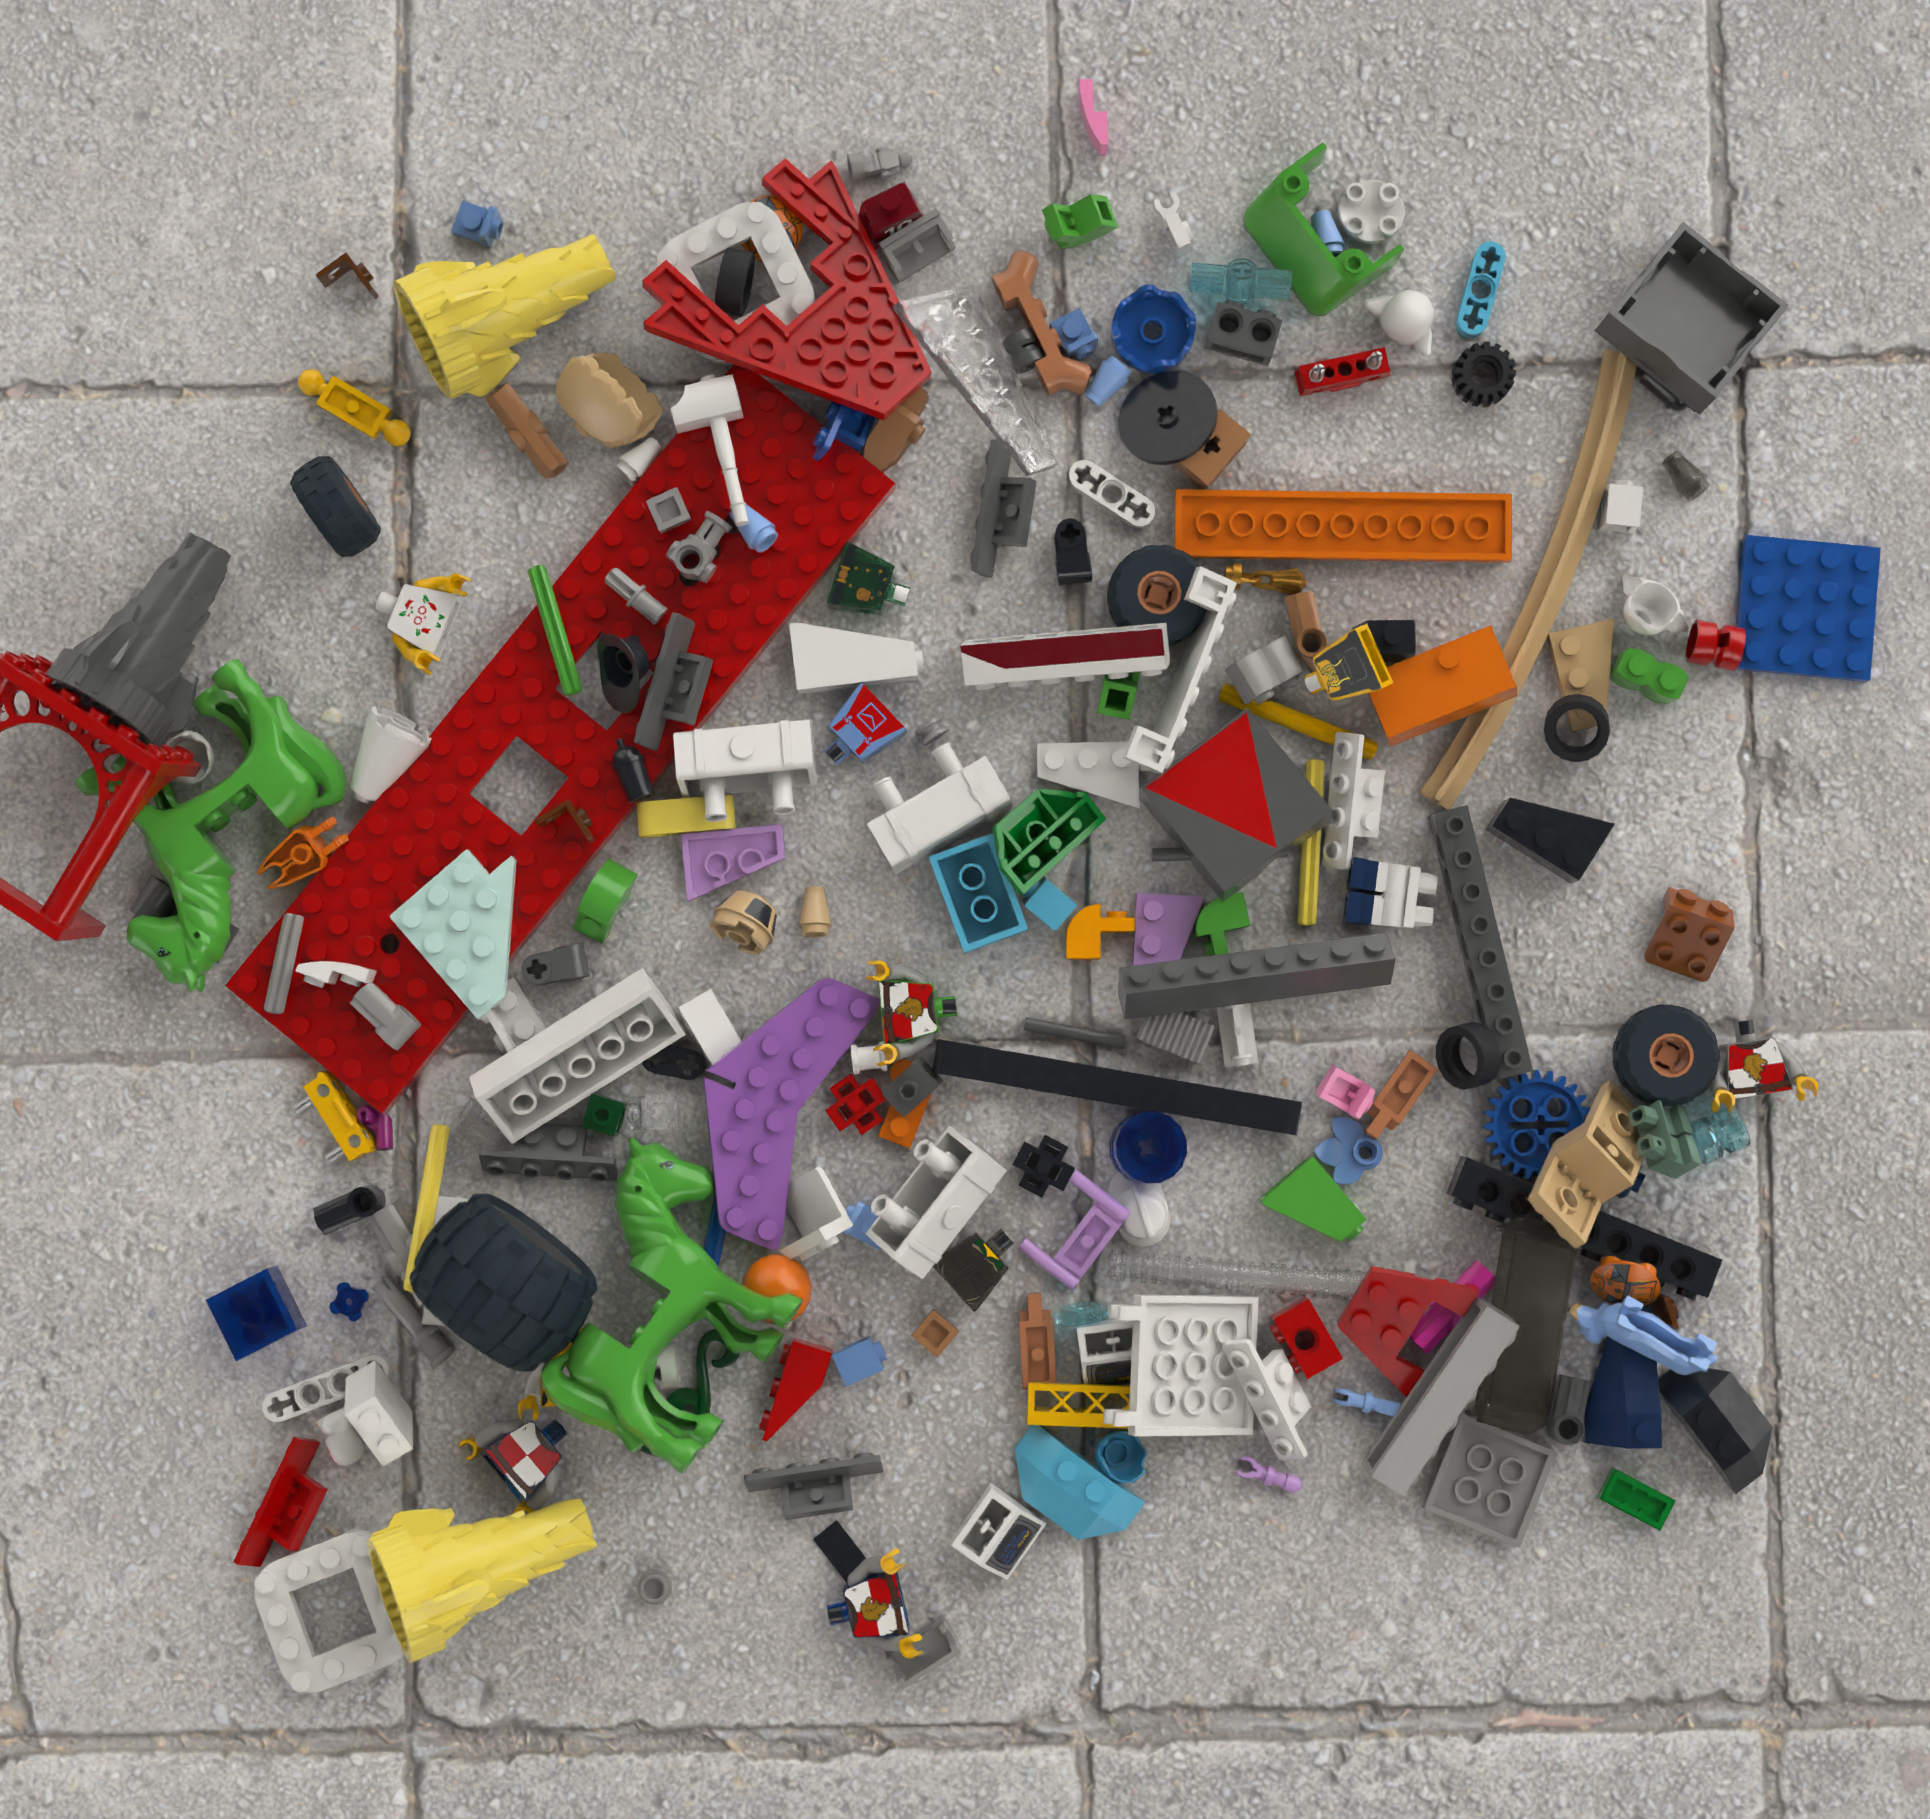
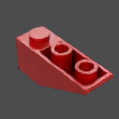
(801, 1378)

